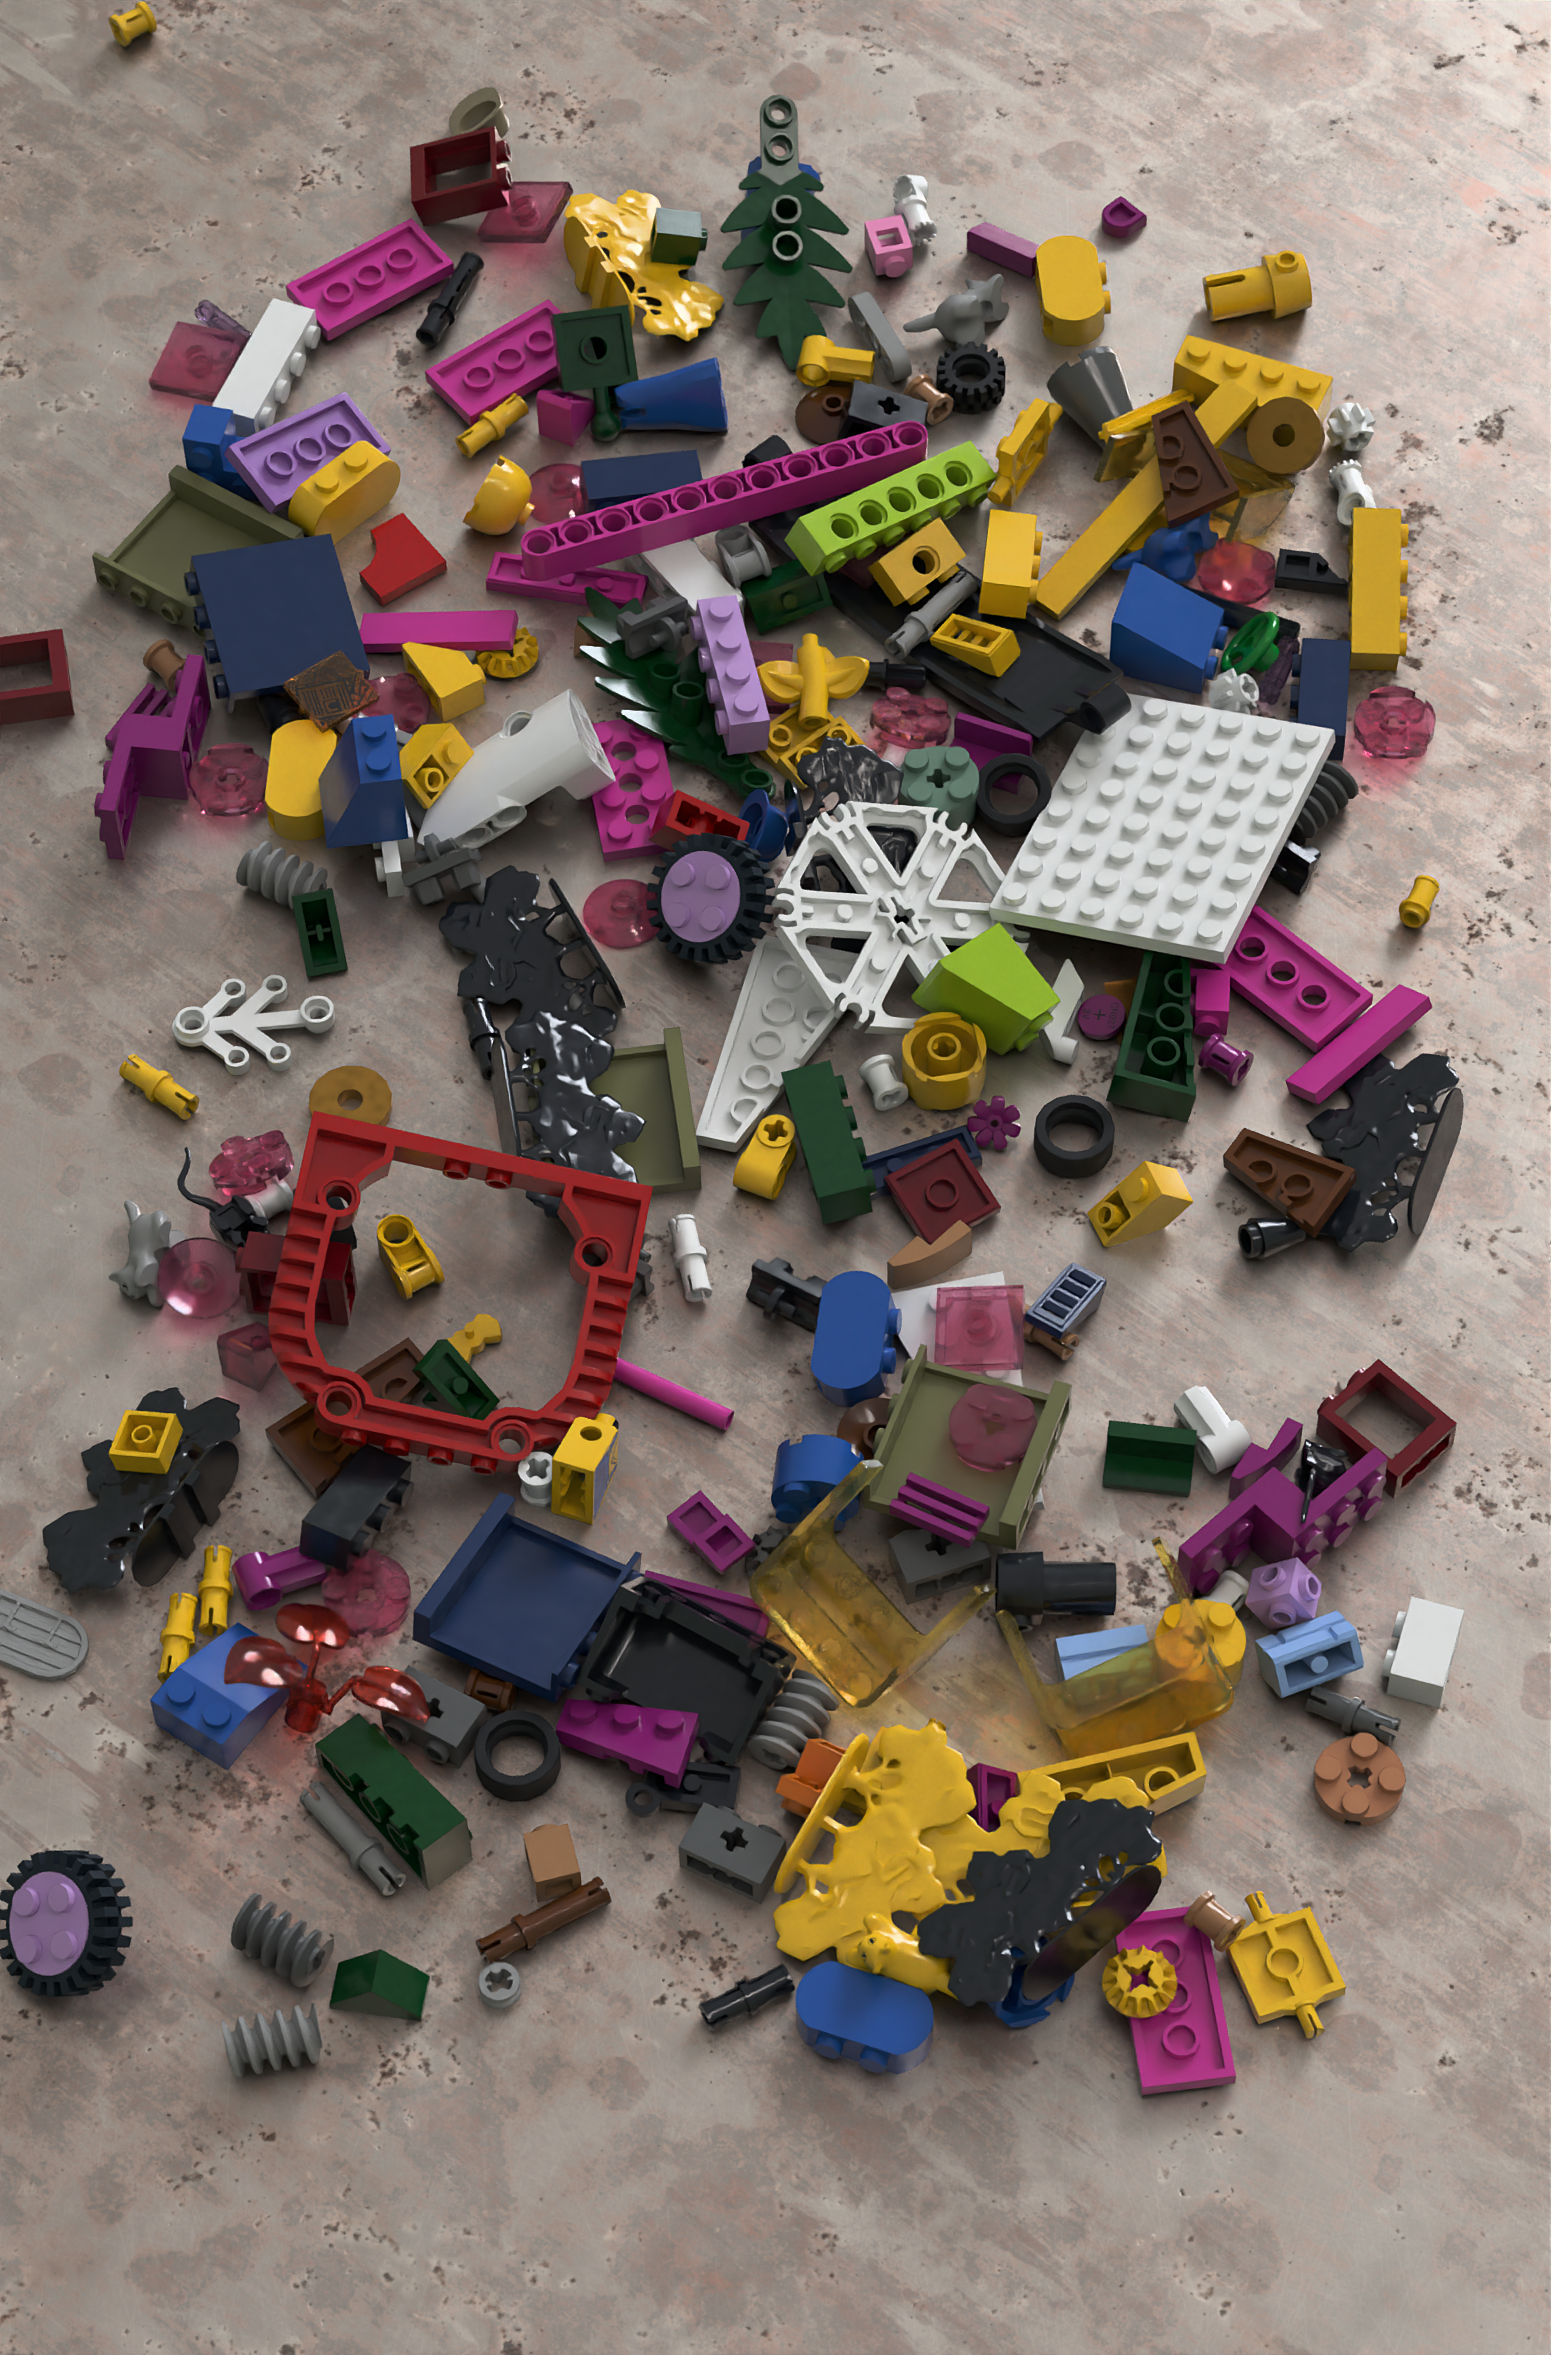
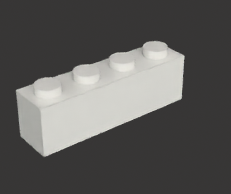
(269, 366)
(684, 572)

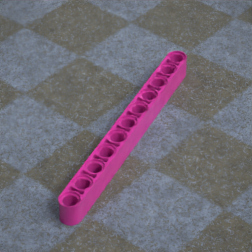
(722, 501)

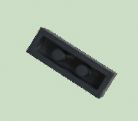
(356, 1508)

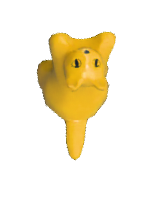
(897, 1956)

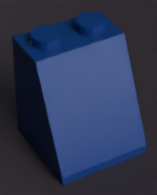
(1166, 632)
(364, 786)

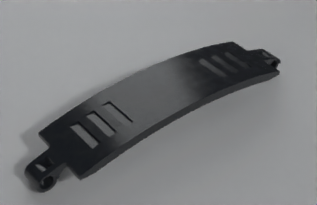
(1040, 691)

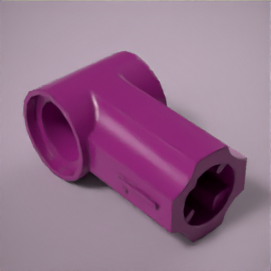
(266, 1578)

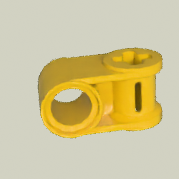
(767, 1158)
(409, 1262)

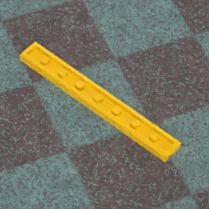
(1132, 510)

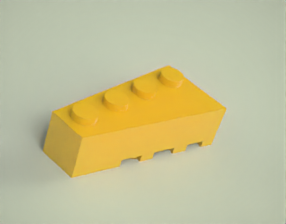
(1206, 364)
(1374, 588)
(1164, 1769)

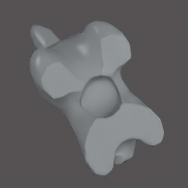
(964, 314)
(148, 1240)

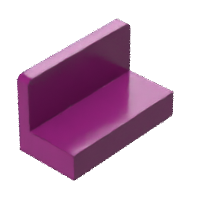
(989, 740)

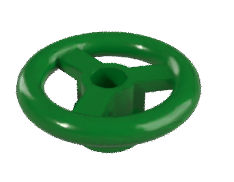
(1254, 644)

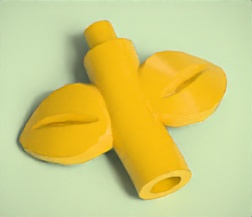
(812, 680)

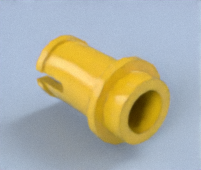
(1416, 908)

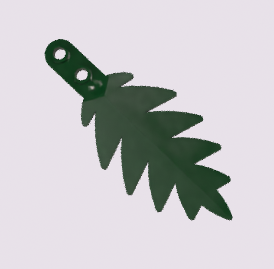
(784, 239)
(669, 696)

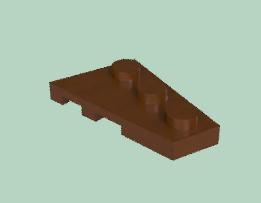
(1189, 466)
(1290, 1178)

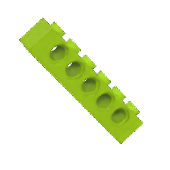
(891, 509)

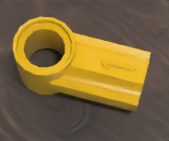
(823, 362)

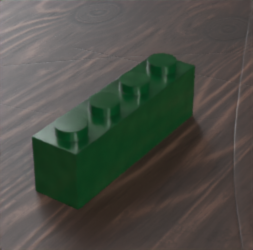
(828, 1143)

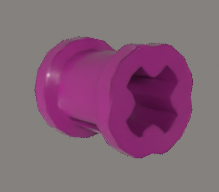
(1225, 1059)

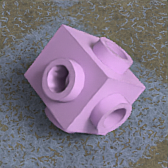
(1283, 1593)

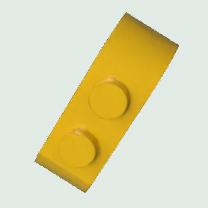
(1071, 290)
(345, 492)
(292, 786)

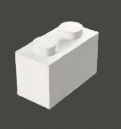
(1424, 1651)

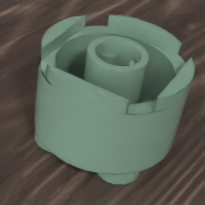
(941, 780)

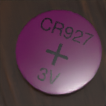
(1101, 1017)

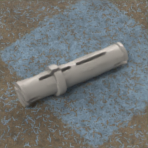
(920, 624)
(364, 1851)

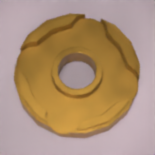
(1270, 420)
(353, 1083)

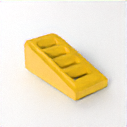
(1000, 644)

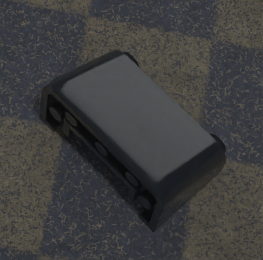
(686, 1659)

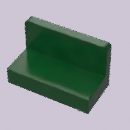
(785, 595)
(1149, 1458)

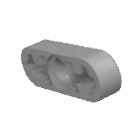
(879, 336)

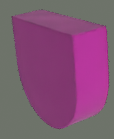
(1122, 219)

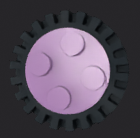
(710, 898)
(64, 1923)

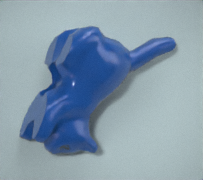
(1173, 550)

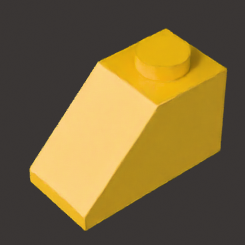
(446, 677)

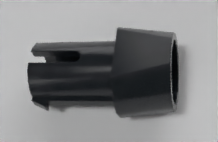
(1038, 1587)

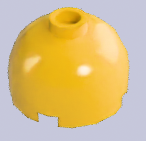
(501, 500)

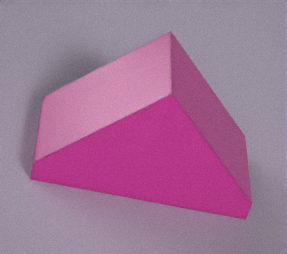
(563, 415)

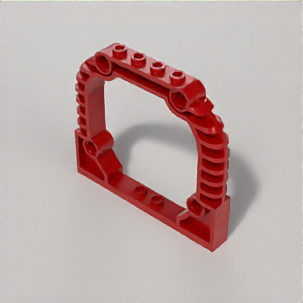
(601, 1214)

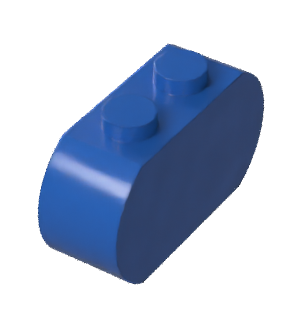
(855, 1338)
(864, 2018)

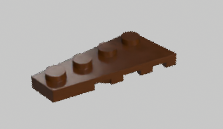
(322, 1457)

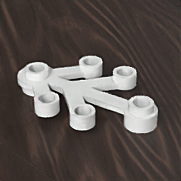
(249, 1022)

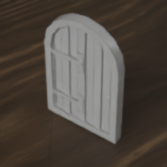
(40, 1639)

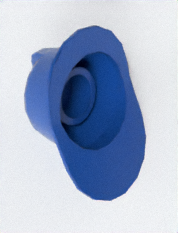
(767, 825)

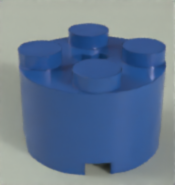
(808, 1474)

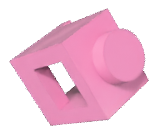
(890, 254)

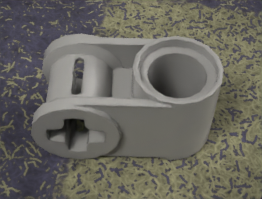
(741, 555)

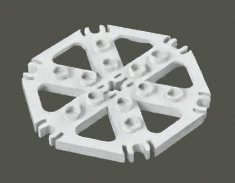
(877, 902)

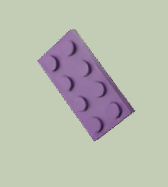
(298, 447)

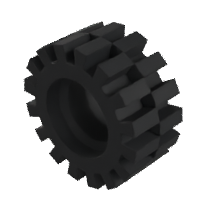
(976, 362)

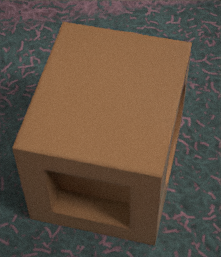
(552, 1861)

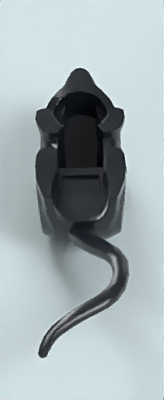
(227, 1222)
(1318, 1471)

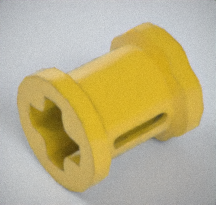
(132, 23)

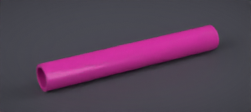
(673, 1394)

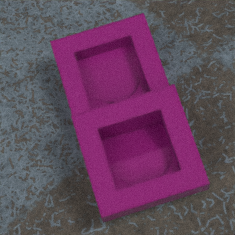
(1259, 1461)
(710, 1532)

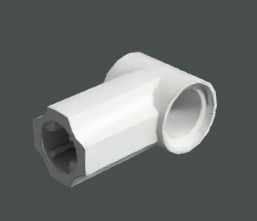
(1217, 1438)

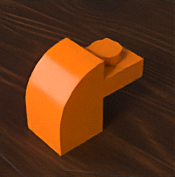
(810, 1777)

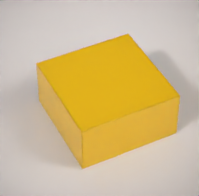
(145, 1441)

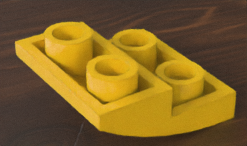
(790, 741)

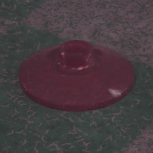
(556, 493)
(620, 925)
(203, 1260)

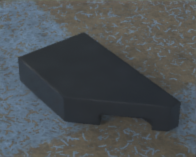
(1307, 573)

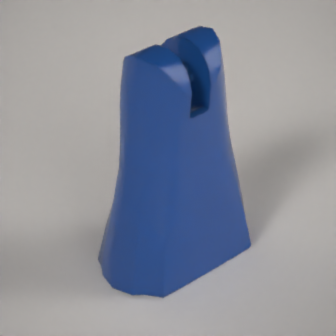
(676, 400)

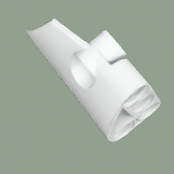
(516, 767)

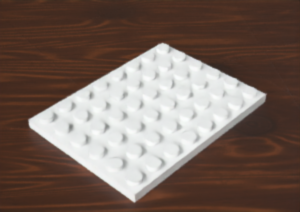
(1164, 828)

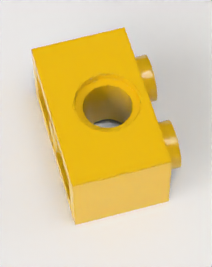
(896, 571)

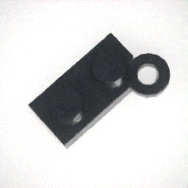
(700, 1784)

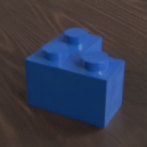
(205, 443)

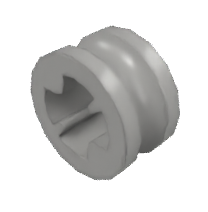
(496, 1972)

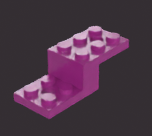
(153, 757)
(1270, 1524)

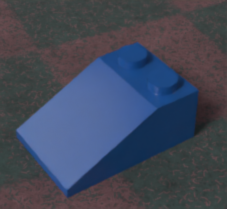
(206, 1712)

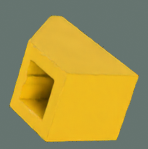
(433, 760)
(1140, 1204)

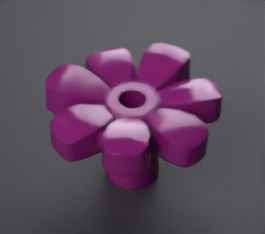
(994, 1122)

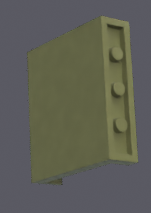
(187, 522)
(656, 1088)
(920, 1444)

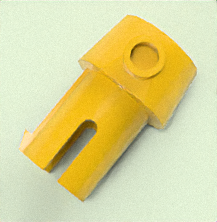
(1275, 285)

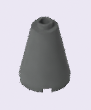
(1092, 390)

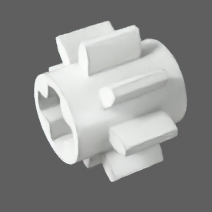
(1350, 426)
(1234, 692)

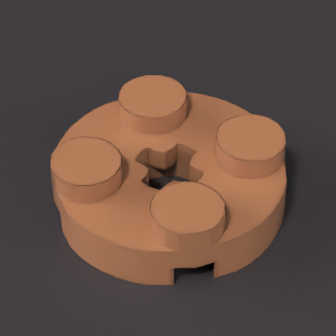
(1363, 1756)

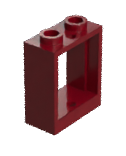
(456, 154)
(41, 701)
(259, 1267)
(1417, 1455)

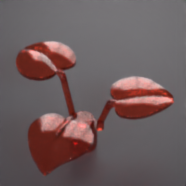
(267, 1665)

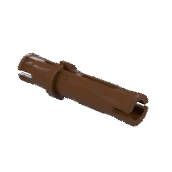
(526, 1930)

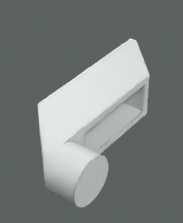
(1054, 1036)

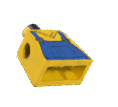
(588, 1449)

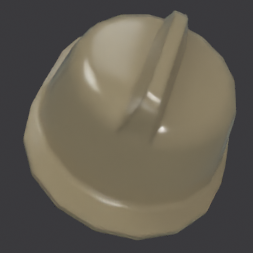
(479, 111)

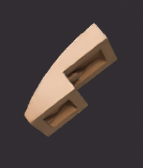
(923, 1261)

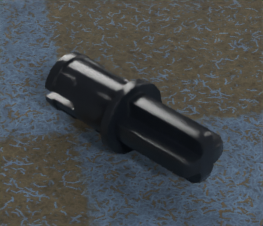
(895, 675)

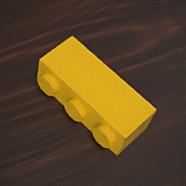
(1010, 564)

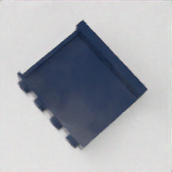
(271, 614)
(521, 1602)

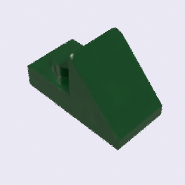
(453, 1383)

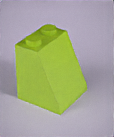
(994, 988)

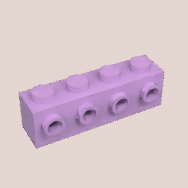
(731, 675)

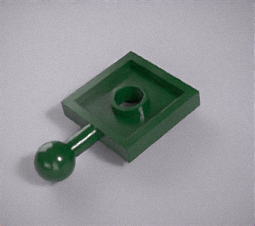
(580, 372)

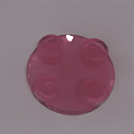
(1237, 572)
(403, 699)

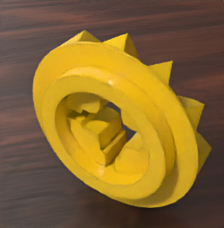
(500, 663)
(1144, 2000)

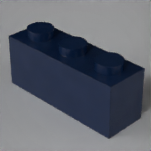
(628, 478)
(1322, 688)

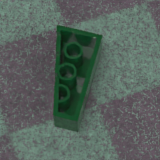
(1156, 1045)
(396, 1800)

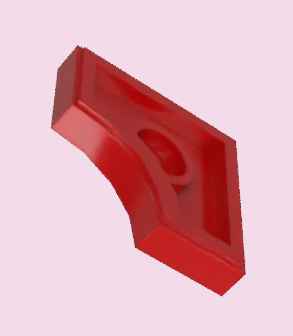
(401, 560)

